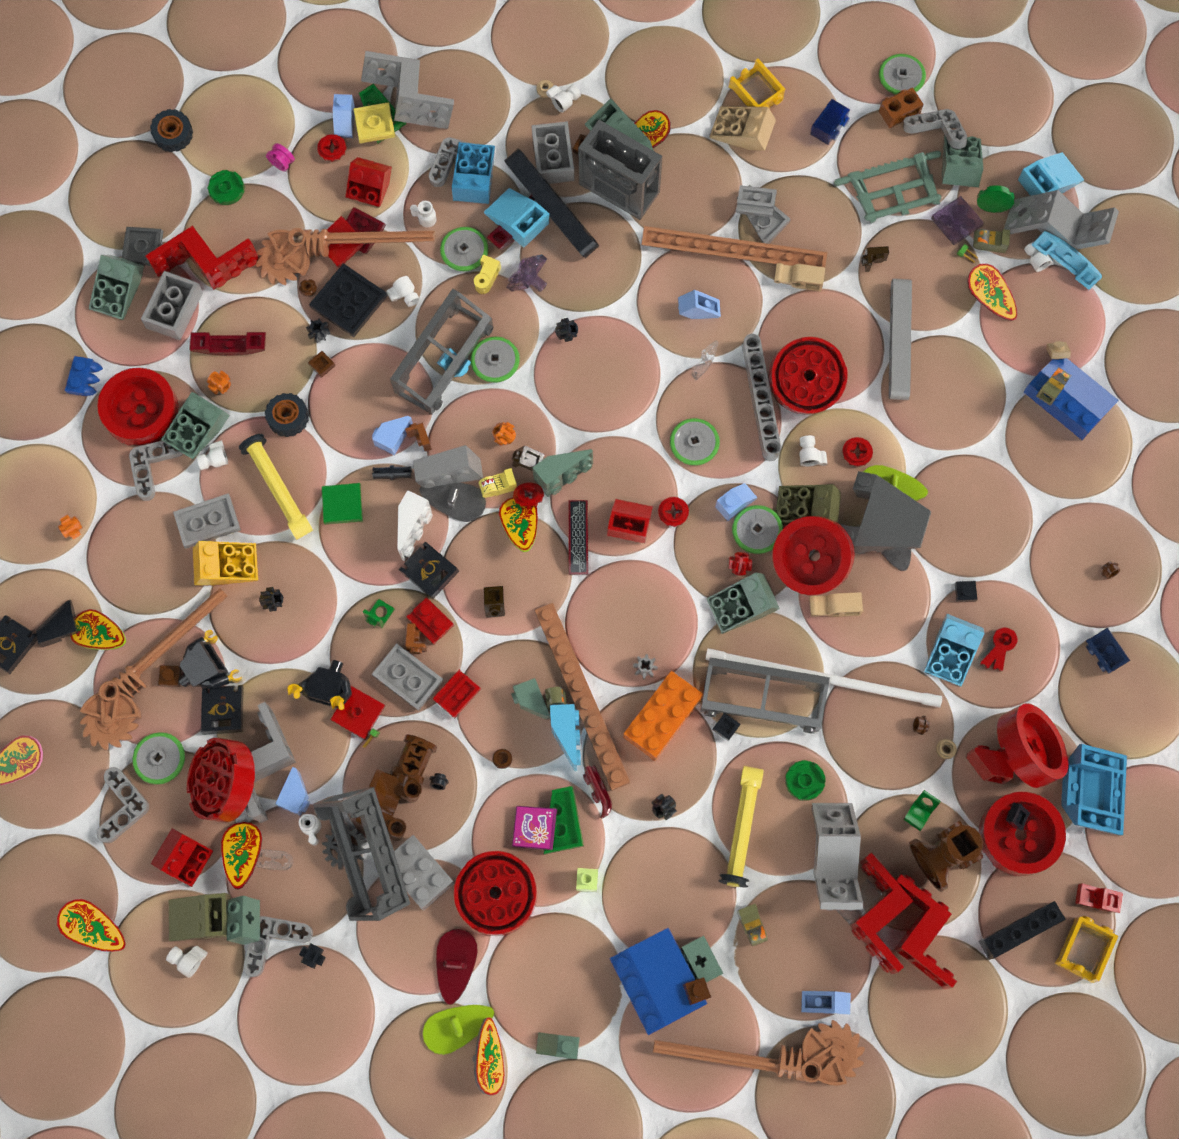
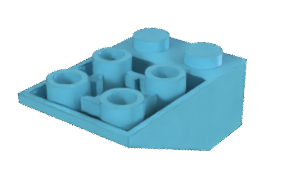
(1050, 175)
(518, 216)
(954, 649)
(563, 726)

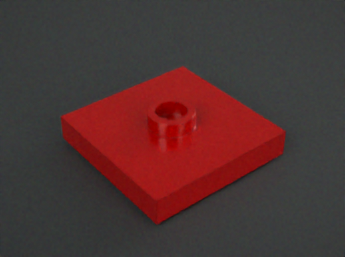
(342, 252)
(358, 713)

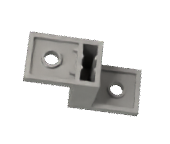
(404, 75)
(1062, 218)
(268, 758)
(837, 856)

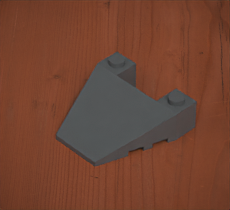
(890, 517)

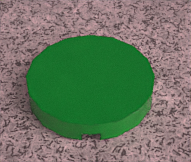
(226, 187)
(995, 199)
(805, 780)

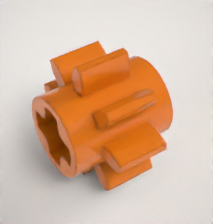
(218, 382)
(504, 433)
(70, 527)

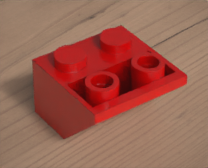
(368, 181)
(629, 521)
(990, 764)
(181, 857)

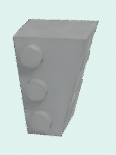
(448, 468)

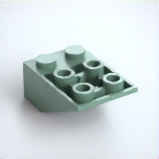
(616, 118)
(962, 165)
(115, 286)
(195, 425)
(561, 469)
(743, 602)

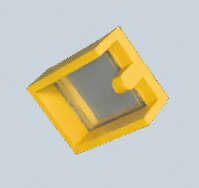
(757, 86)
(1087, 949)

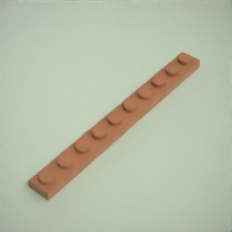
(731, 248)
(582, 697)

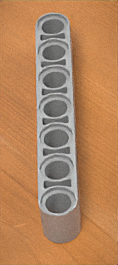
(900, 339)
(759, 405)

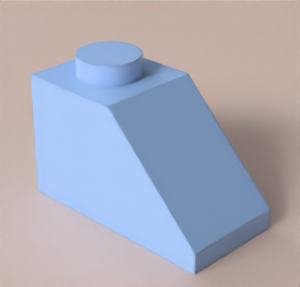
(343, 115)
(698, 305)
(391, 434)
(735, 501)
(294, 794)
(826, 1002)

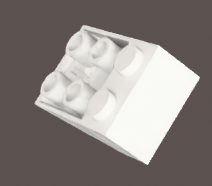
(412, 516)

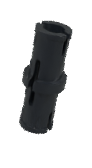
(392, 472)

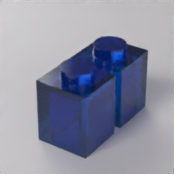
(830, 122)

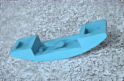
(1068, 257)

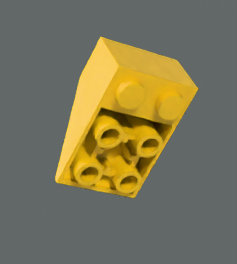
(224, 563)

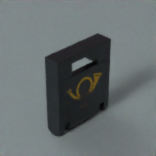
(425, 567)
(14, 643)
(222, 704)

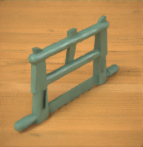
(925, 180)

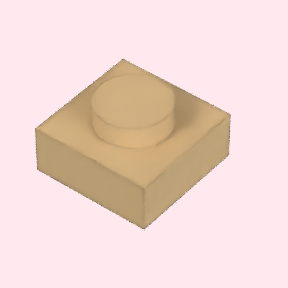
(1058, 350)

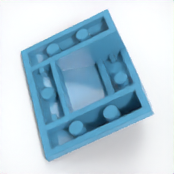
(1095, 789)

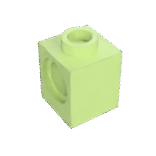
(587, 880)

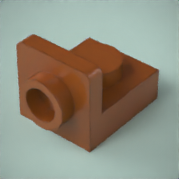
(419, 431)
(412, 637)

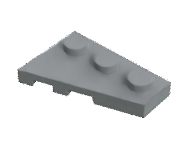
(768, 227)

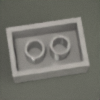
(553, 152)
(172, 305)
(421, 873)

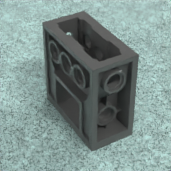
(619, 169)

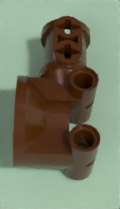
(393, 786)
(957, 846)

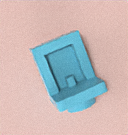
(445, 361)

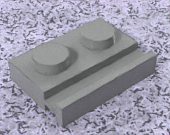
(756, 201)

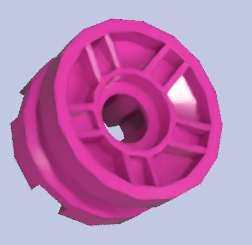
(280, 157)

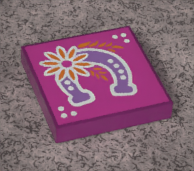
(534, 827)

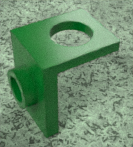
(373, 619)
(920, 812)

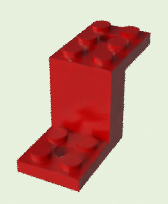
(191, 245)
(880, 914)
(923, 933)

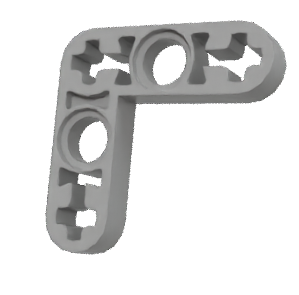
(940, 119)
(444, 153)
(147, 459)
(129, 809)
(272, 931)

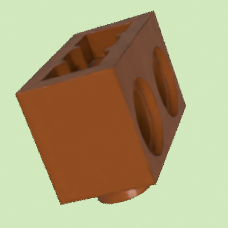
(900, 106)

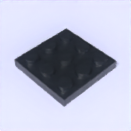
(348, 300)

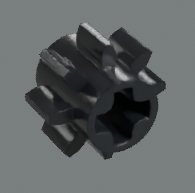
(566, 329)
(313, 330)
(271, 599)
(664, 806)
(312, 955)

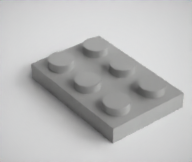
(207, 520)
(407, 677)

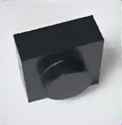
(966, 591)
(726, 727)
(1017, 816)

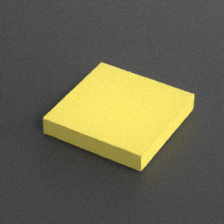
(374, 122)

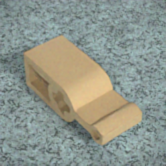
(800, 276)
(836, 605)

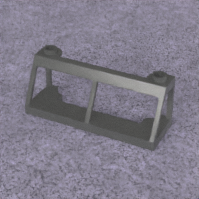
(448, 308)
(810, 681)
(366, 805)

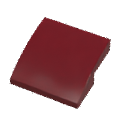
(364, 222)

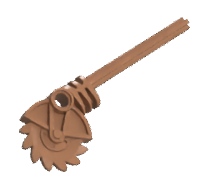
(285, 257)
(113, 717)
(830, 1052)

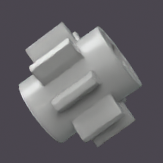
(645, 661)

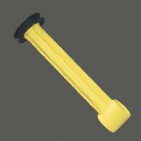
(296, 521)
(750, 781)

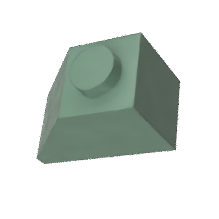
(530, 698)
(557, 1045)

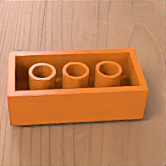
(663, 715)

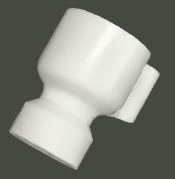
(561, 99)
(425, 213)
(1038, 260)
(403, 288)
(809, 454)
(216, 456)
(310, 826)
(186, 963)

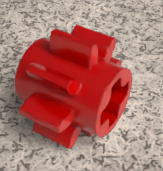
(740, 563)

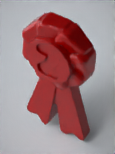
(1004, 640)

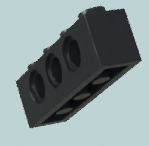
(1021, 930)

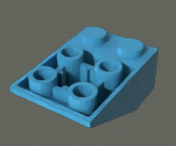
(473, 173)

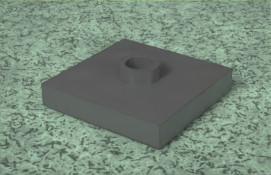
(141, 242)

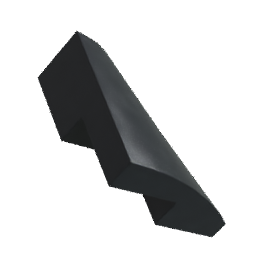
(58, 625)

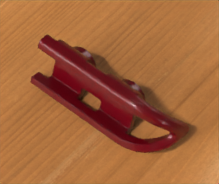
(600, 793)

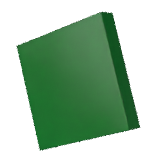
(342, 503)

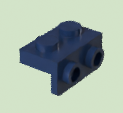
(1107, 650)

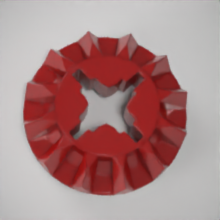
(326, 143)
(863, 446)
(530, 489)
(679, 505)

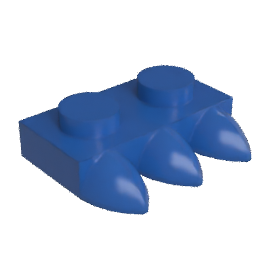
(81, 376)

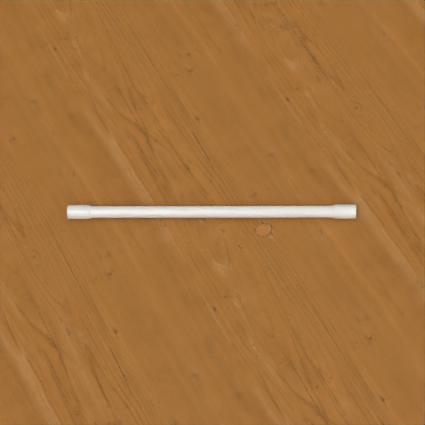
(923, 698)

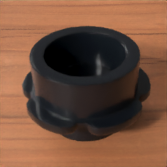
(438, 781)

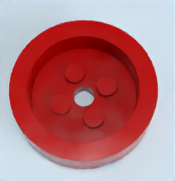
(788, 379)
(137, 388)
(793, 550)
(1032, 745)
(234, 772)
(1043, 832)
(517, 896)

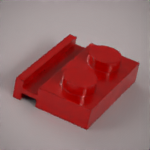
(430, 621)
(456, 693)

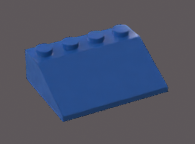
(1080, 402)
(654, 980)

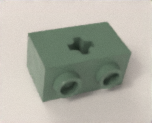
(243, 920)
(702, 949)

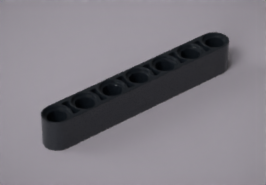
(551, 202)

